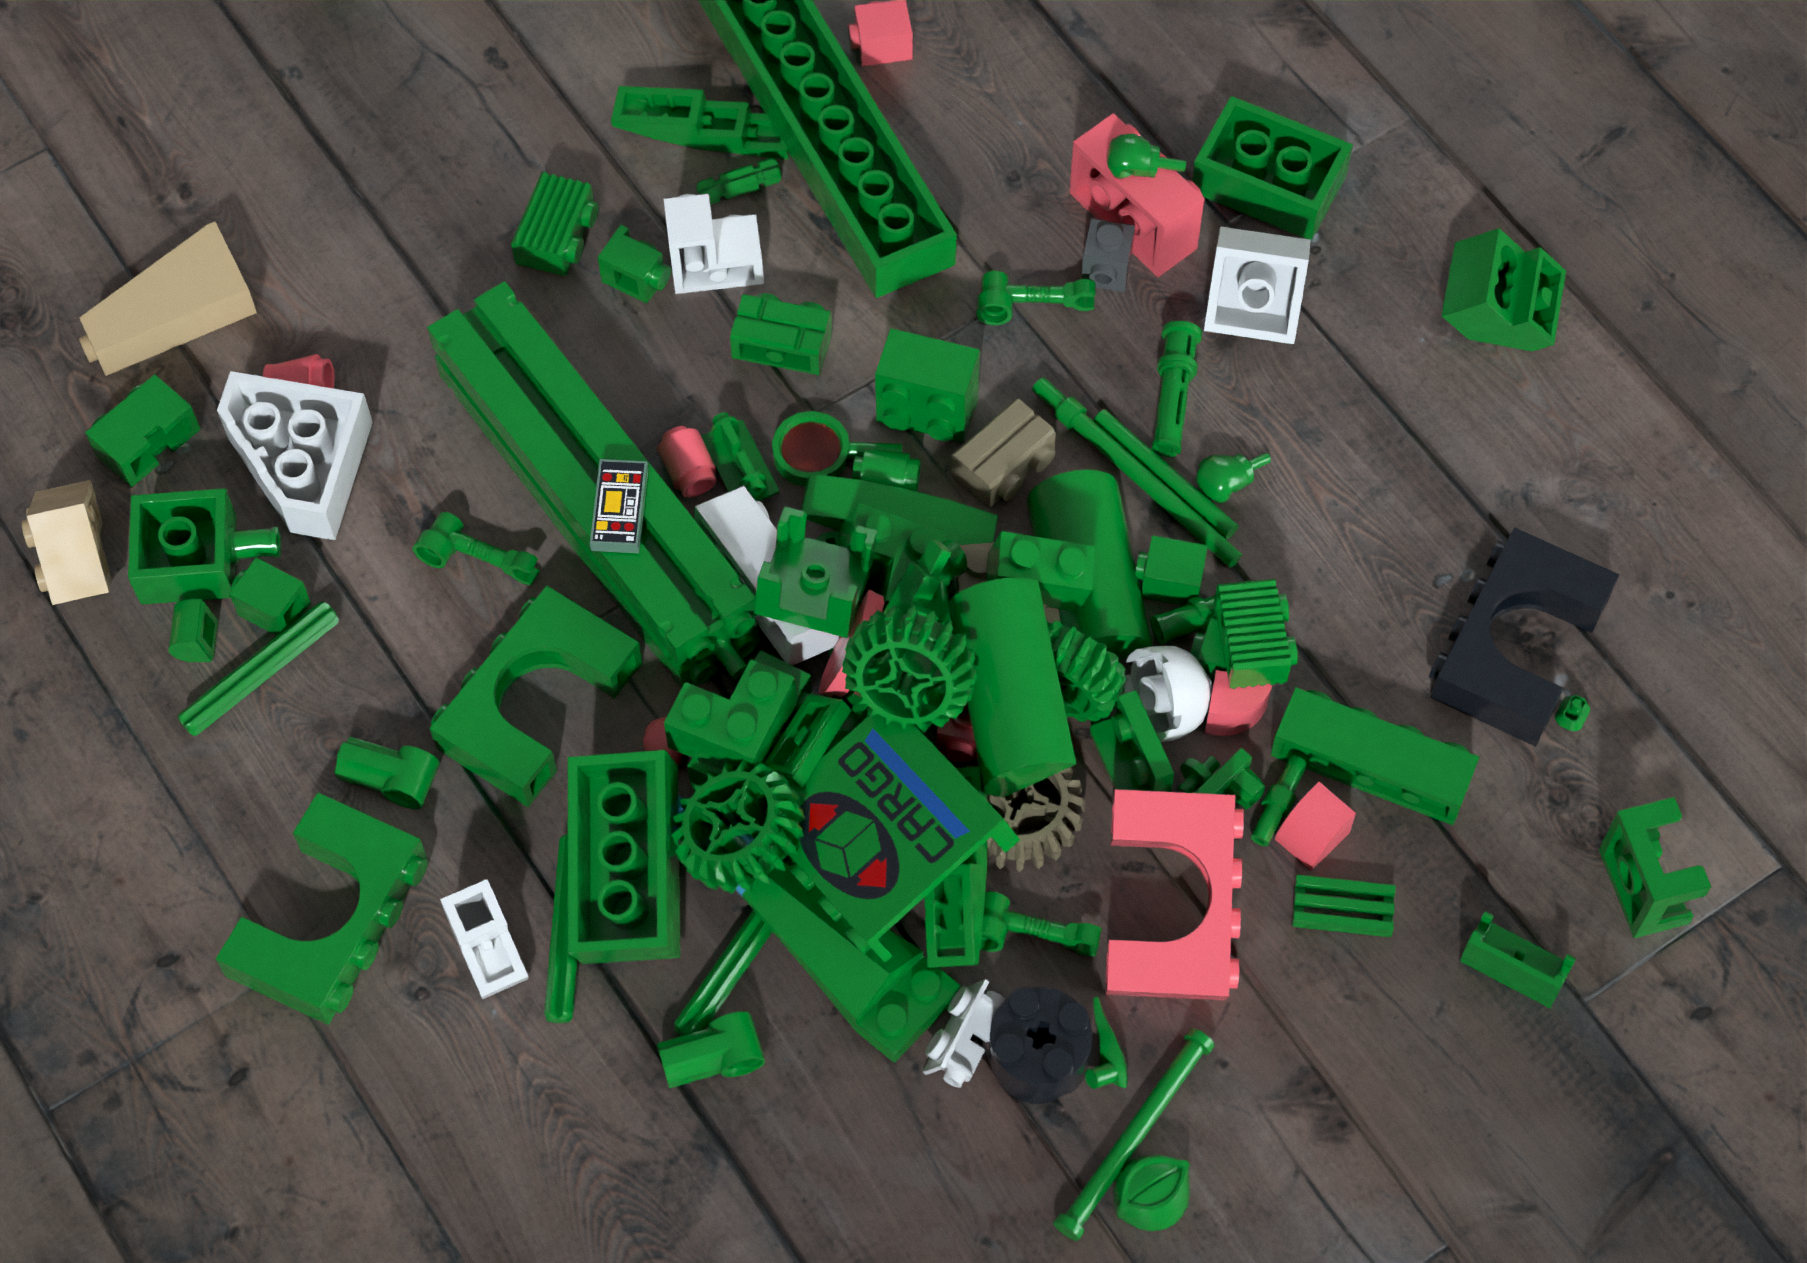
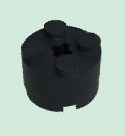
(1045, 1017)

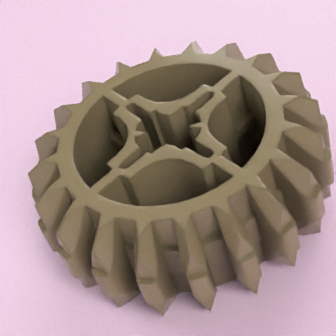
(1037, 813)

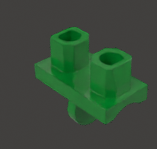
(1231, 779)

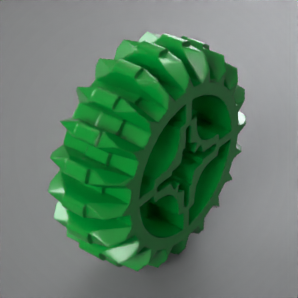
(918, 657)
(1086, 673)
(743, 851)

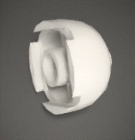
(1171, 689)

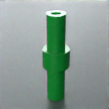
(1278, 801)

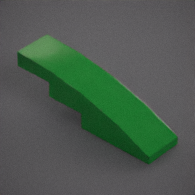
(696, 123)
(832, 499)
(957, 904)

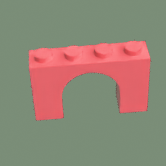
(1205, 833)

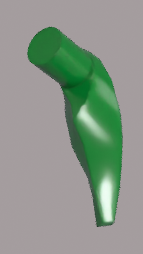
(1113, 1063)

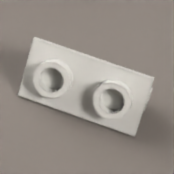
(952, 1048)

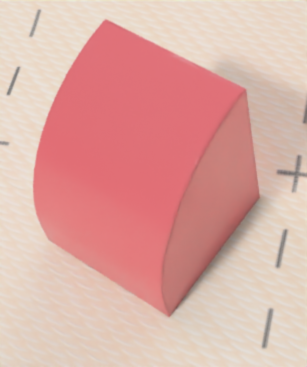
(1235, 709)
(1315, 826)

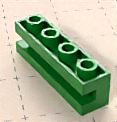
(1375, 755)

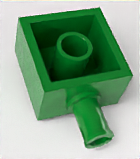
(189, 545)

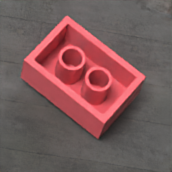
(1162, 208)

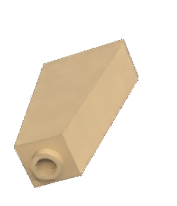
(168, 304)

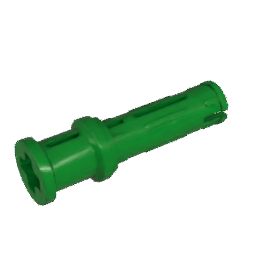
(1176, 370)

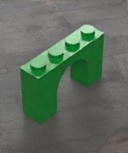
(547, 635)
(320, 973)

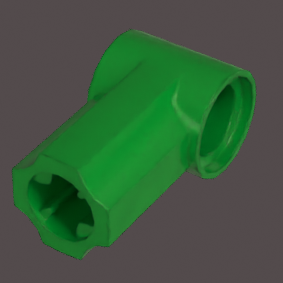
(399, 775)
(725, 1048)

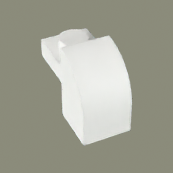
(484, 939)

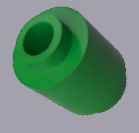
(887, 468)

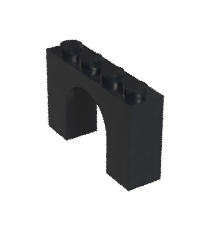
(1524, 576)

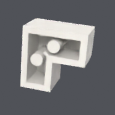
(709, 250)

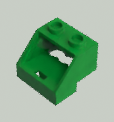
(1530, 297)

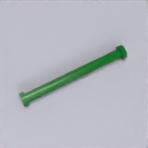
(1071, 1223)

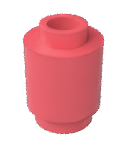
(687, 461)

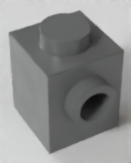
(1108, 254)

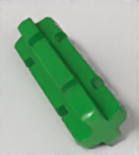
(740, 180)

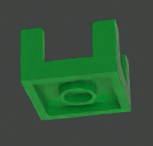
(814, 580)
(1631, 856)

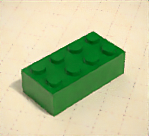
(623, 857)

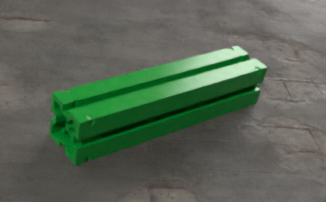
(552, 436)

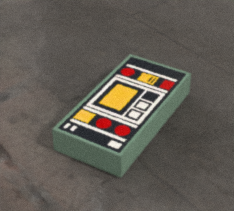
(619, 506)

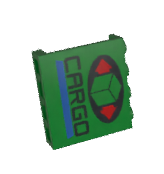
(887, 827)

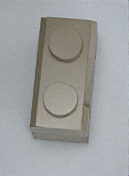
(1004, 454)

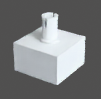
(1257, 285)

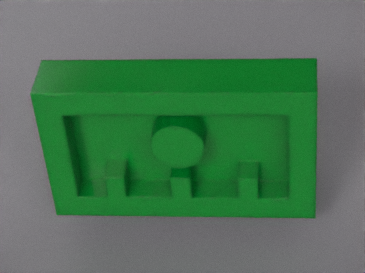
(1132, 748)

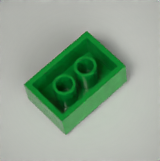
(1271, 167)

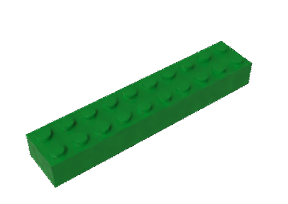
(837, 139)

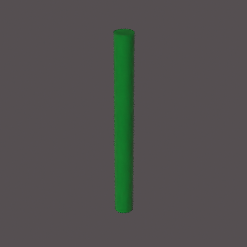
(1167, 475)

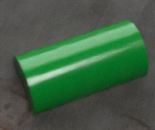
(1089, 511)
(1017, 691)

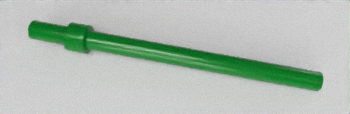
(1073, 415)

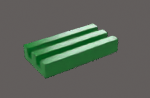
(807, 738)
(1347, 889)

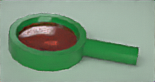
(816, 445)

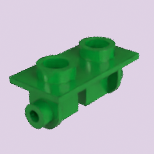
(738, 458)

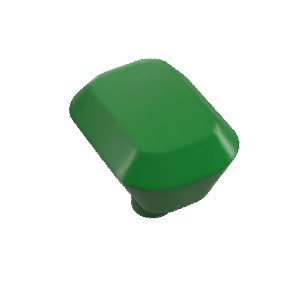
(1572, 713)

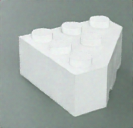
(298, 446)

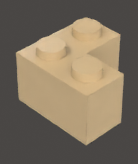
(66, 533)

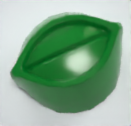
(1152, 1191)

